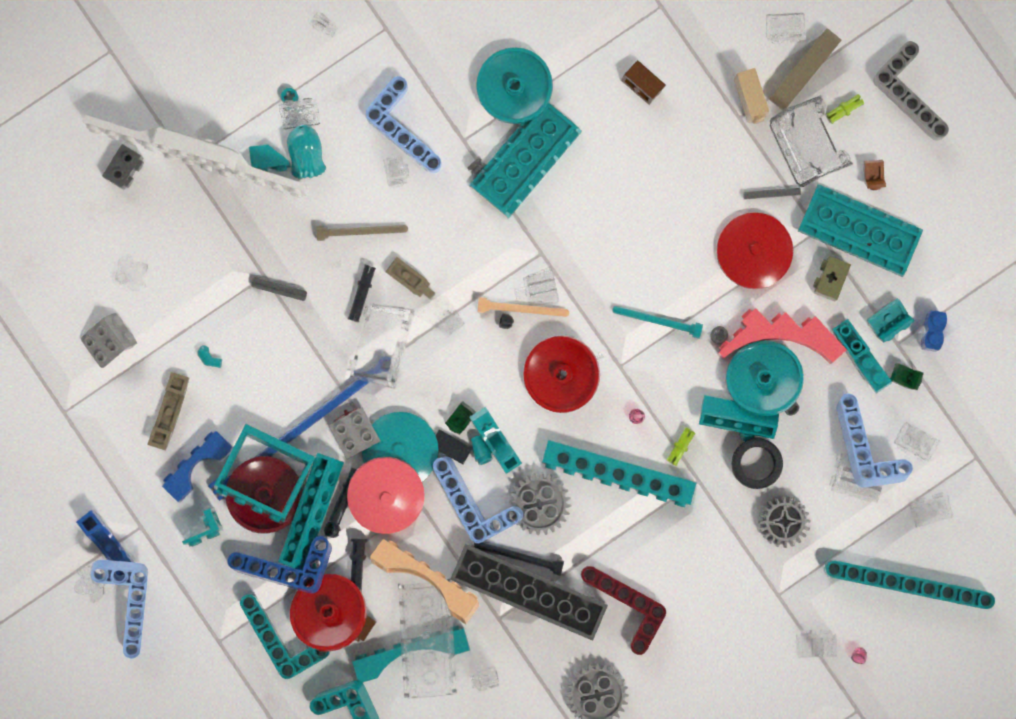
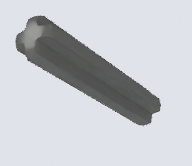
(279, 289)

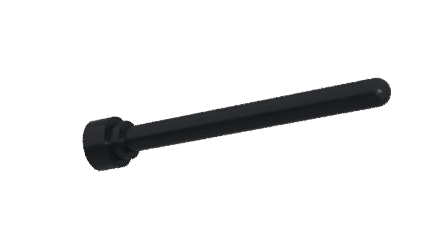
(554, 566)

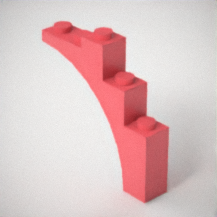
(812, 335)

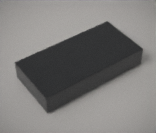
(452, 447)

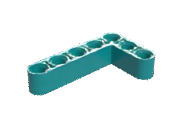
(277, 642)
(347, 698)

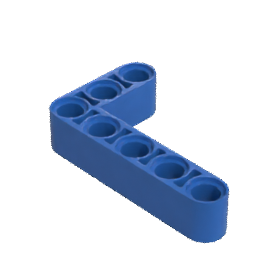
(285, 571)

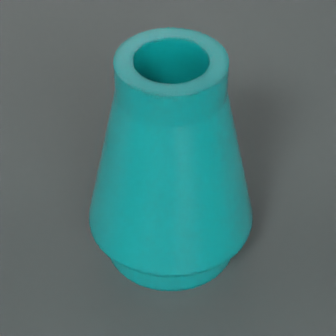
(481, 451)

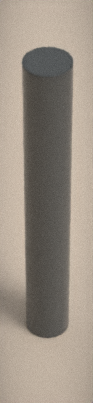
(772, 193)

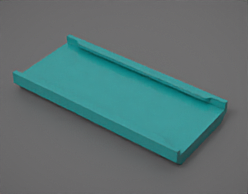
(525, 160)
(852, 225)

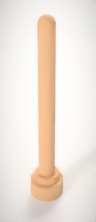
(485, 305)

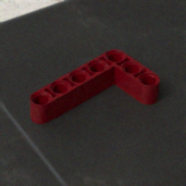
(630, 601)

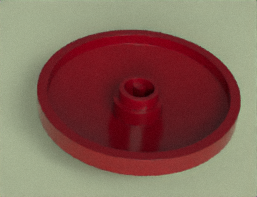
(267, 482)

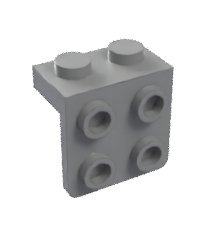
(108, 339)

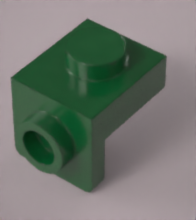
(906, 377)
(460, 418)

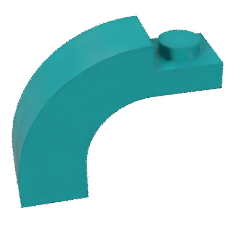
(495, 440)

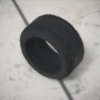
(777, 463)

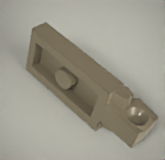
(409, 278)

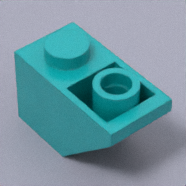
(267, 158)

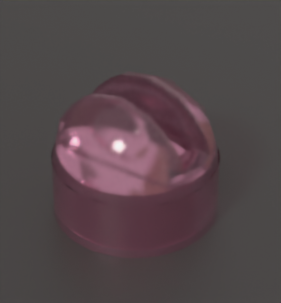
(636, 412)
(859, 655)

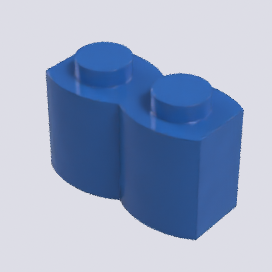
(933, 336)

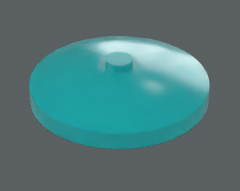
(514, 85)
(765, 378)
(407, 439)

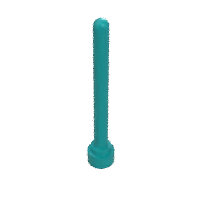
(693, 329)

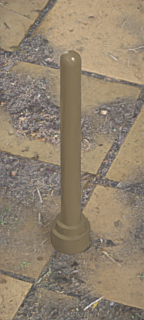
(323, 232)

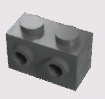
(123, 167)

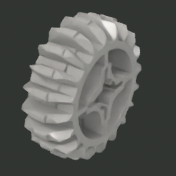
(784, 530)

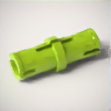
(844, 108)
(680, 446)

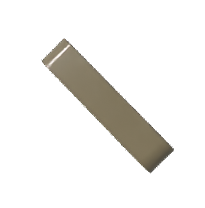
(805, 69)

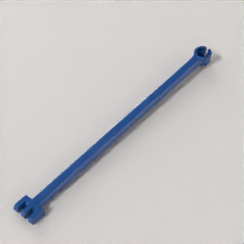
(308, 422)

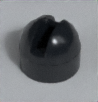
(506, 321)
(328, 528)

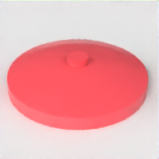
(385, 495)

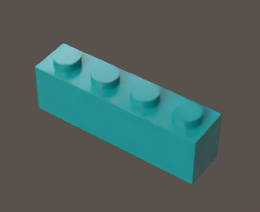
(729, 416)

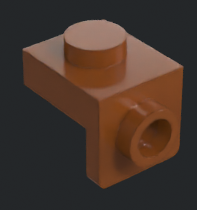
(874, 174)

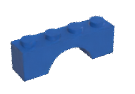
(180, 483)
(103, 538)

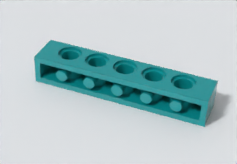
(311, 510)

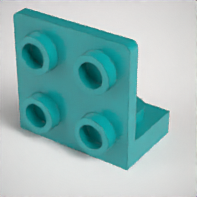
(210, 520)

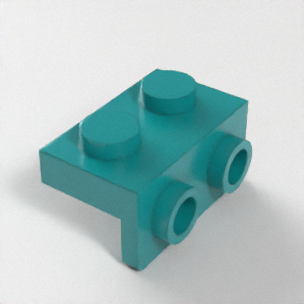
(890, 321)

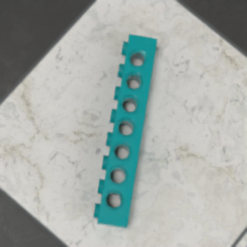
(686, 487)

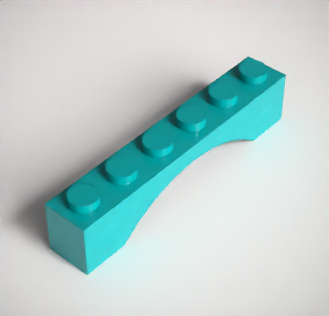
(371, 666)

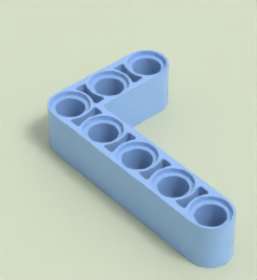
(399, 130)
(862, 449)
(470, 505)
(133, 602)

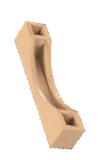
(393, 560)

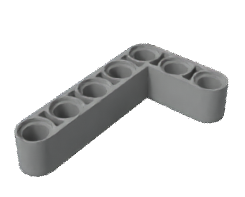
(907, 94)

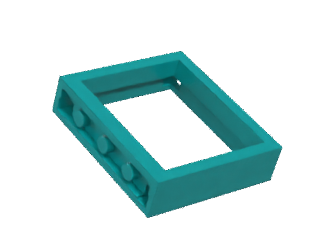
(273, 443)

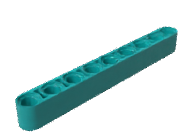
(918, 588)

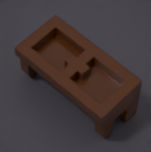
(643, 82)

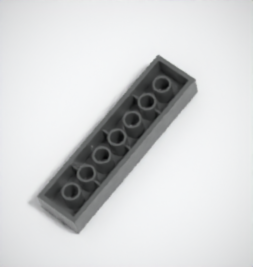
(529, 592)

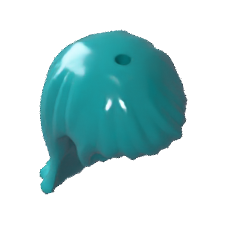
(305, 152)

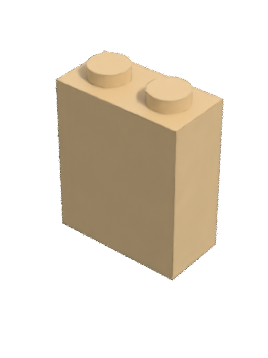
(751, 96)

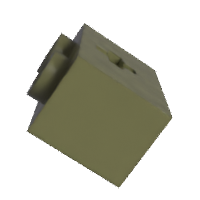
(839, 270)

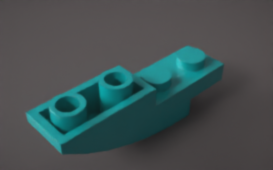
(861, 356)

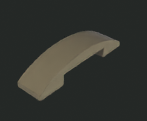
(169, 411)

